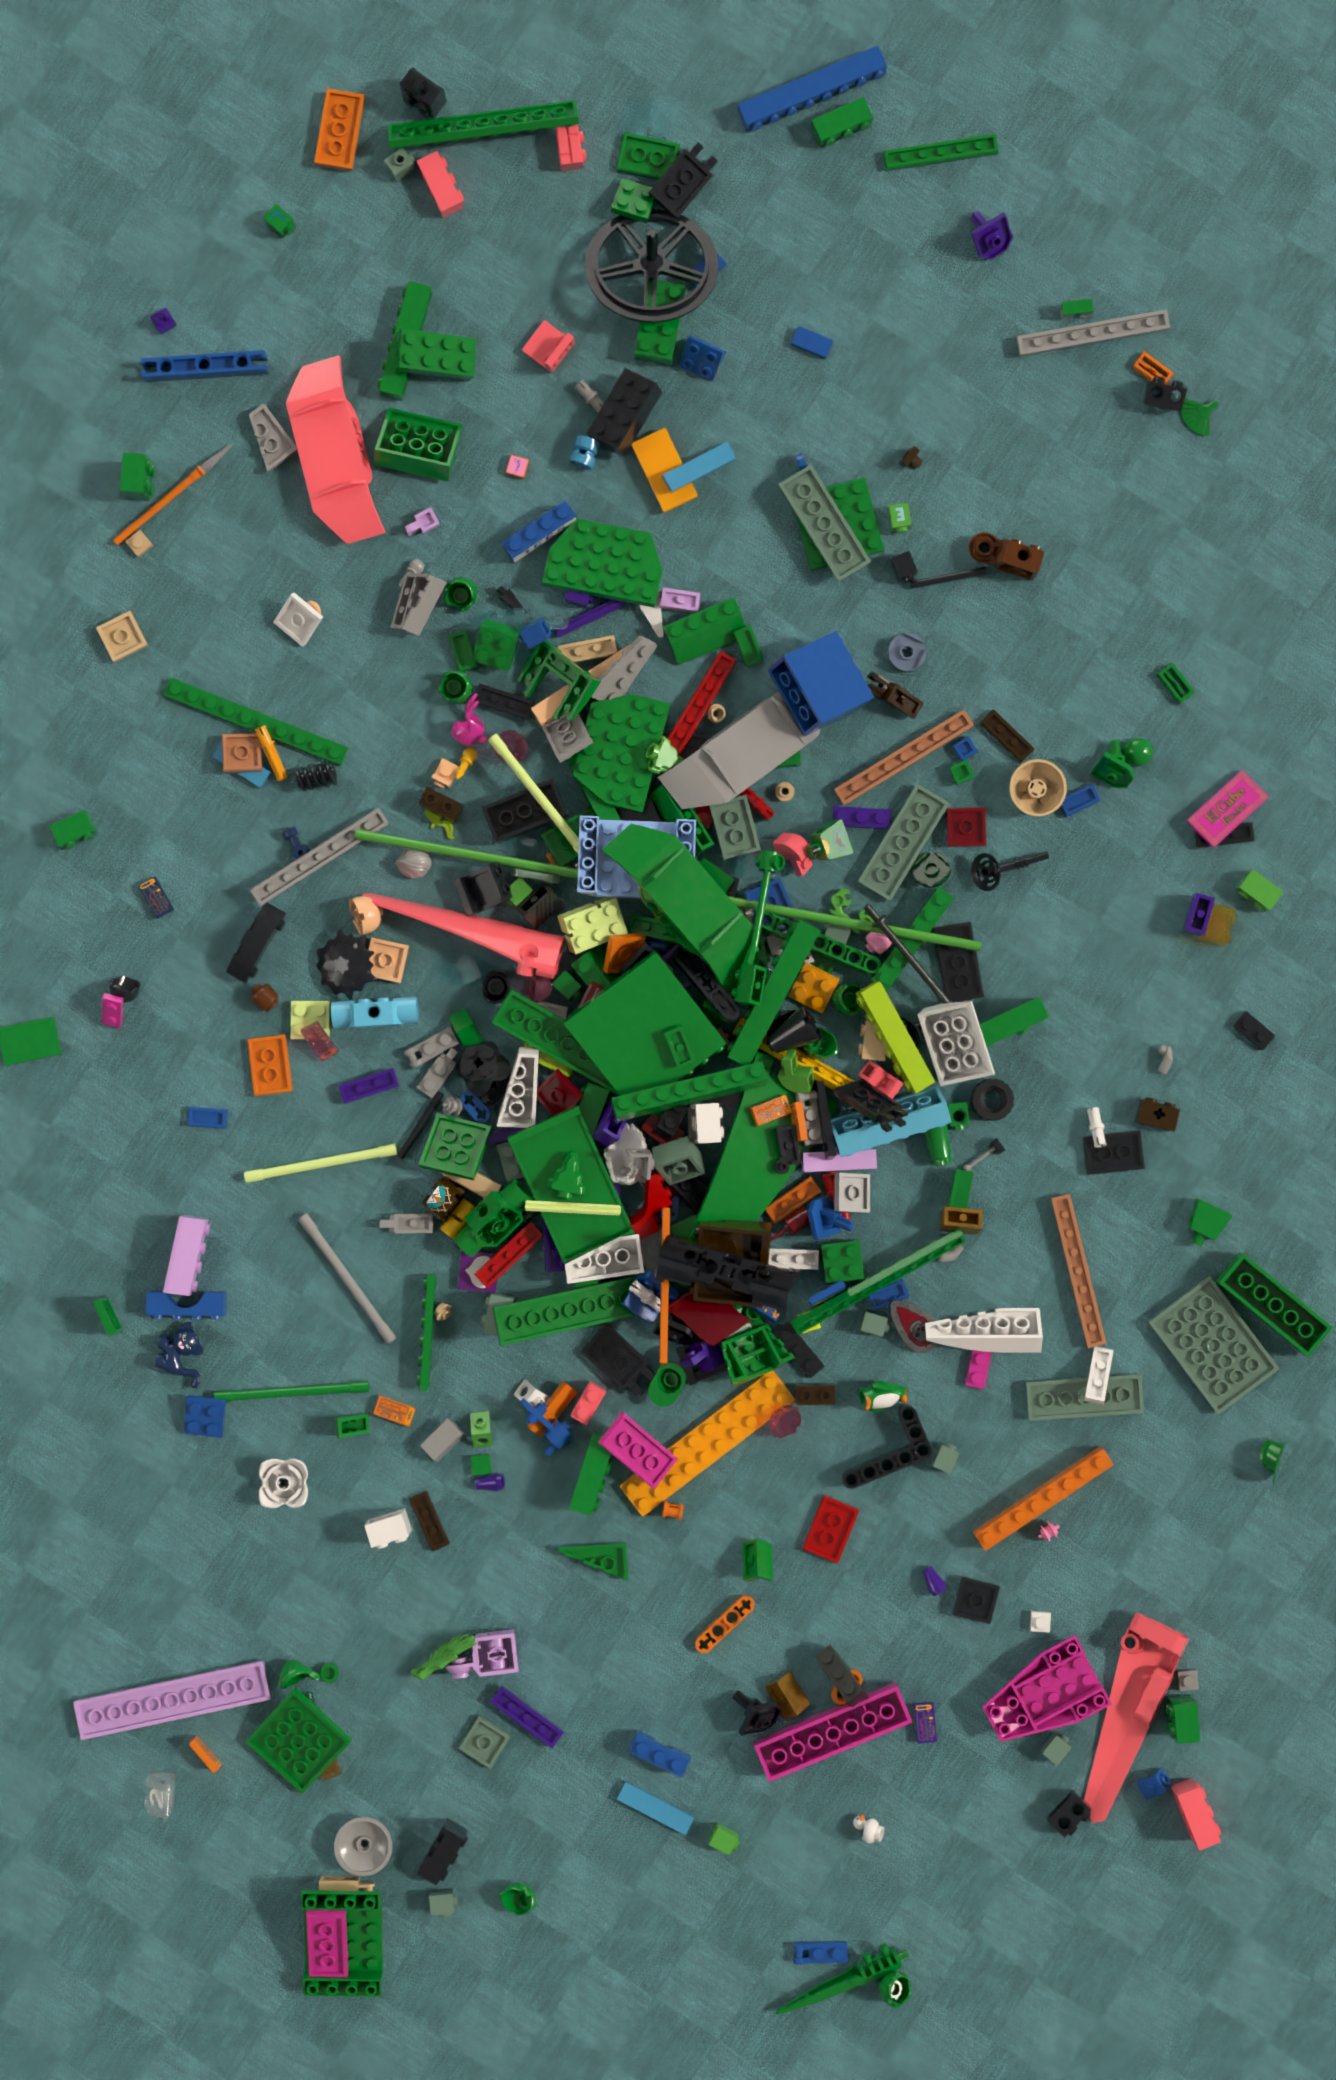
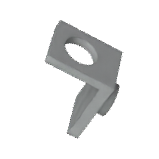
(648, 1160)

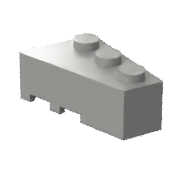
(416, 602)

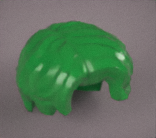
(460, 593)
(455, 687)
(845, 999)

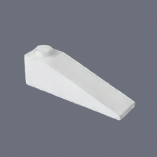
(612, 1259)

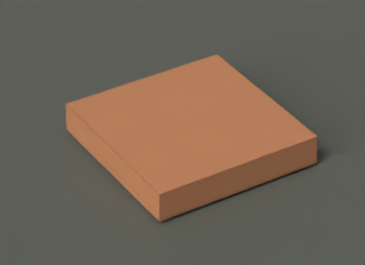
(241, 753)

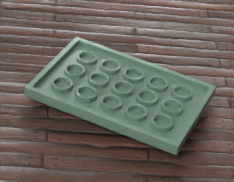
(1213, 1345)

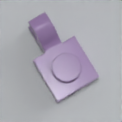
(425, 521)

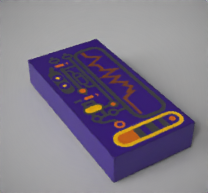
(925, 1722)

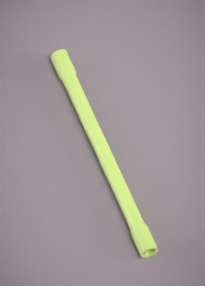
(502, 750)
(261, 1174)

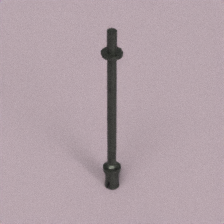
(879, 922)

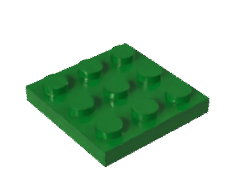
(455, 1146)

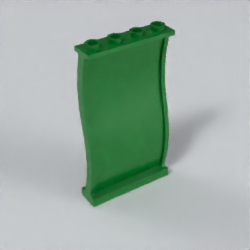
(540, 1153)

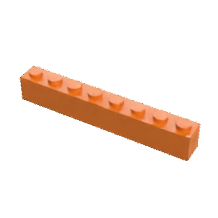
(1042, 1498)

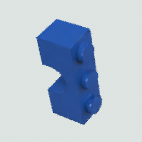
(666, 1758)

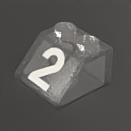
(160, 1794)

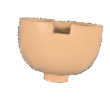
(366, 914)

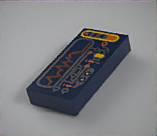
(156, 897)

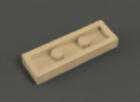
(589, 649)

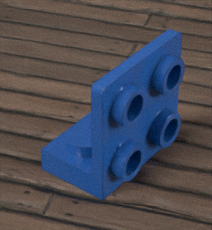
(643, 1310)

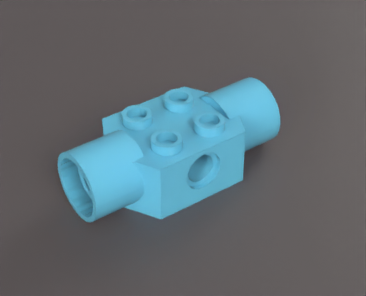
(391, 1013)

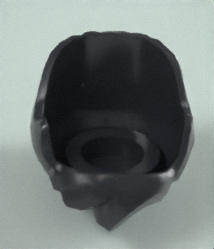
(495, 987)
(125, 988)

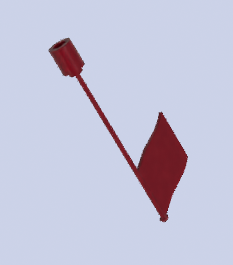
(717, 1321)

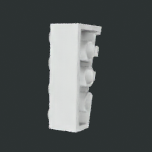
(521, 1093)

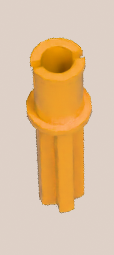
(271, 753)

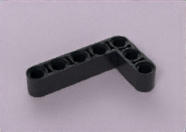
(893, 1456)

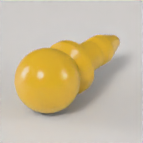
(468, 756)

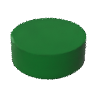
(329, 1672)

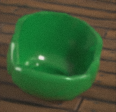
(1137, 752)

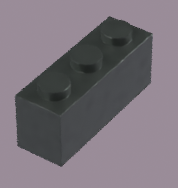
(841, 1676)

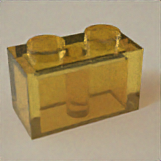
(1219, 925)

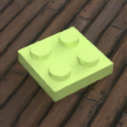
(305, 1013)

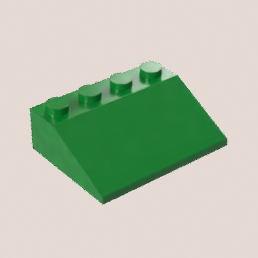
(417, 444)

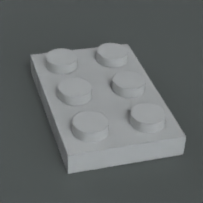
(567, 736)

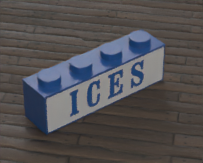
(539, 531)

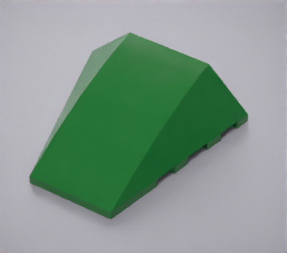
(753, 1349)

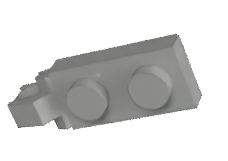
(438, 1073)
(409, 1223)

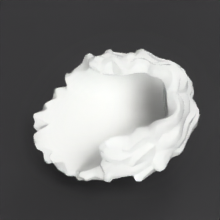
(622, 1167)

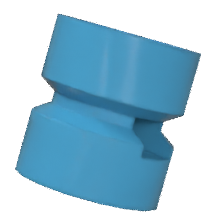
(586, 446)

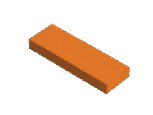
(792, 1199)
(555, 1406)

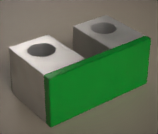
(1081, 307)

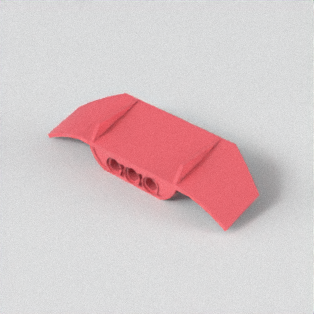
(332, 452)

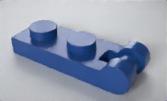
(820, 1952)

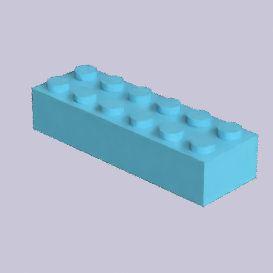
(858, 1133)

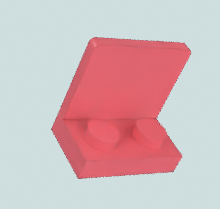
(548, 346)

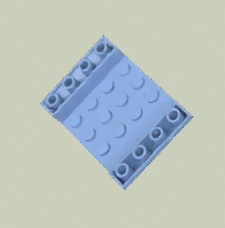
(601, 875)

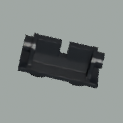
(496, 1092)

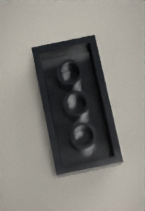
(624, 412)
(521, 813)

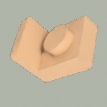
(445, 774)

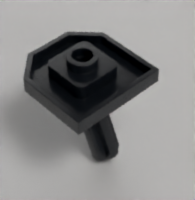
(676, 1330)
(758, 1715)

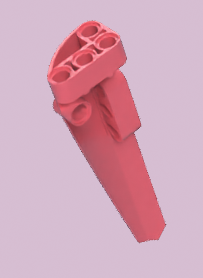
(523, 945)
(1135, 1696)

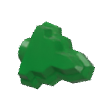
(567, 1179)

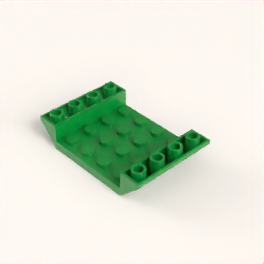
(364, 1943)

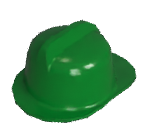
(667, 1384)
(1271, 1454)

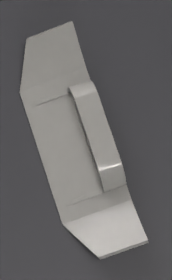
(737, 756)

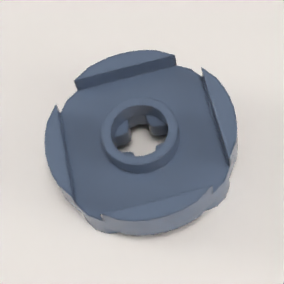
(897, 658)

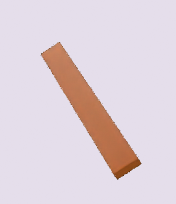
(664, 1296)

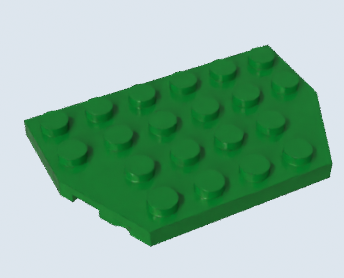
(605, 563)
(617, 760)

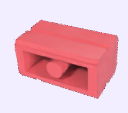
(569, 147)
(588, 1403)

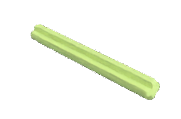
(566, 1207)

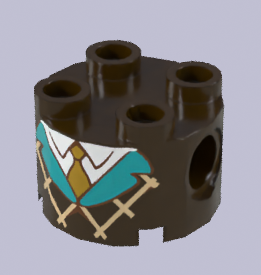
(443, 1199)

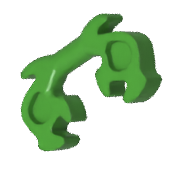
(838, 901)

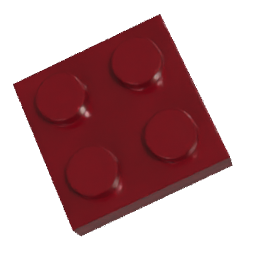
(966, 827)
(558, 1093)

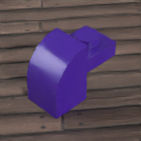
(704, 1354)

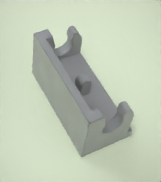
(442, 1440)

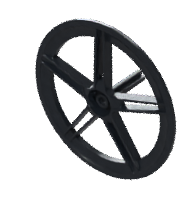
(651, 264)

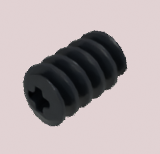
(316, 777)

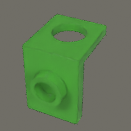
(481, 1428)

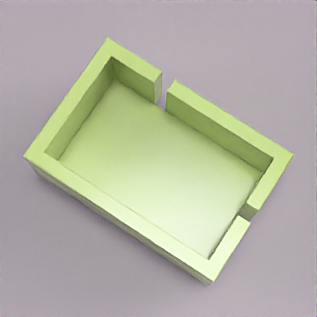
(591, 924)

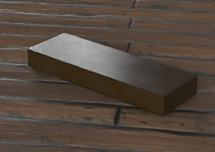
(1007, 736)
(429, 1520)

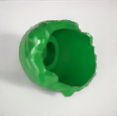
(895, 1989)

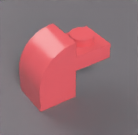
(793, 848)
(880, 1079)

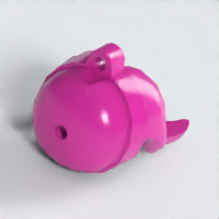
(472, 729)

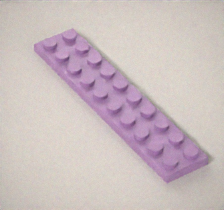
(172, 1700)

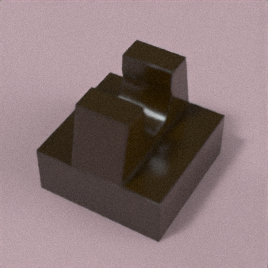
(911, 458)

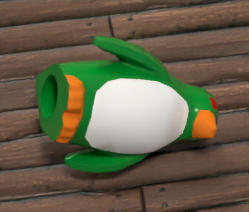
(882, 1395)

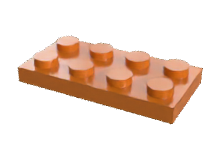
(339, 129)

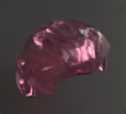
(515, 743)
(539, 988)
(784, 1421)

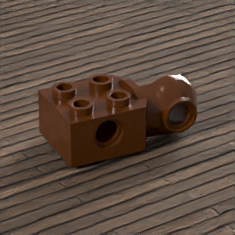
(1005, 553)

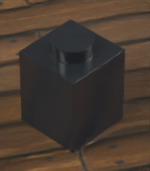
(904, 567)

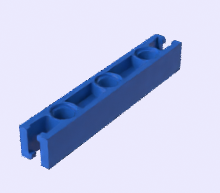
(188, 366)

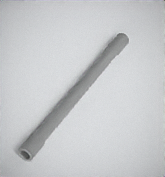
(311, 1228)

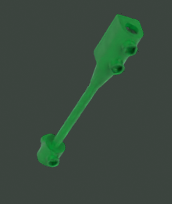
(751, 975)

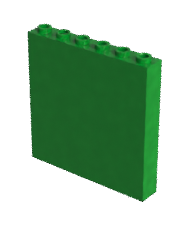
(627, 1024)

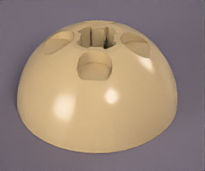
(1048, 785)

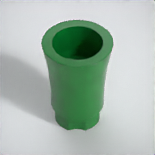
(938, 1145)

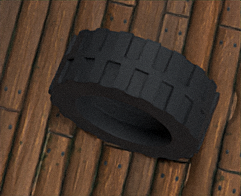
(992, 1114)

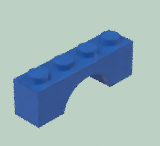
(212, 1305)

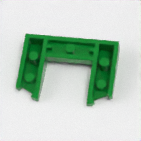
(581, 682)

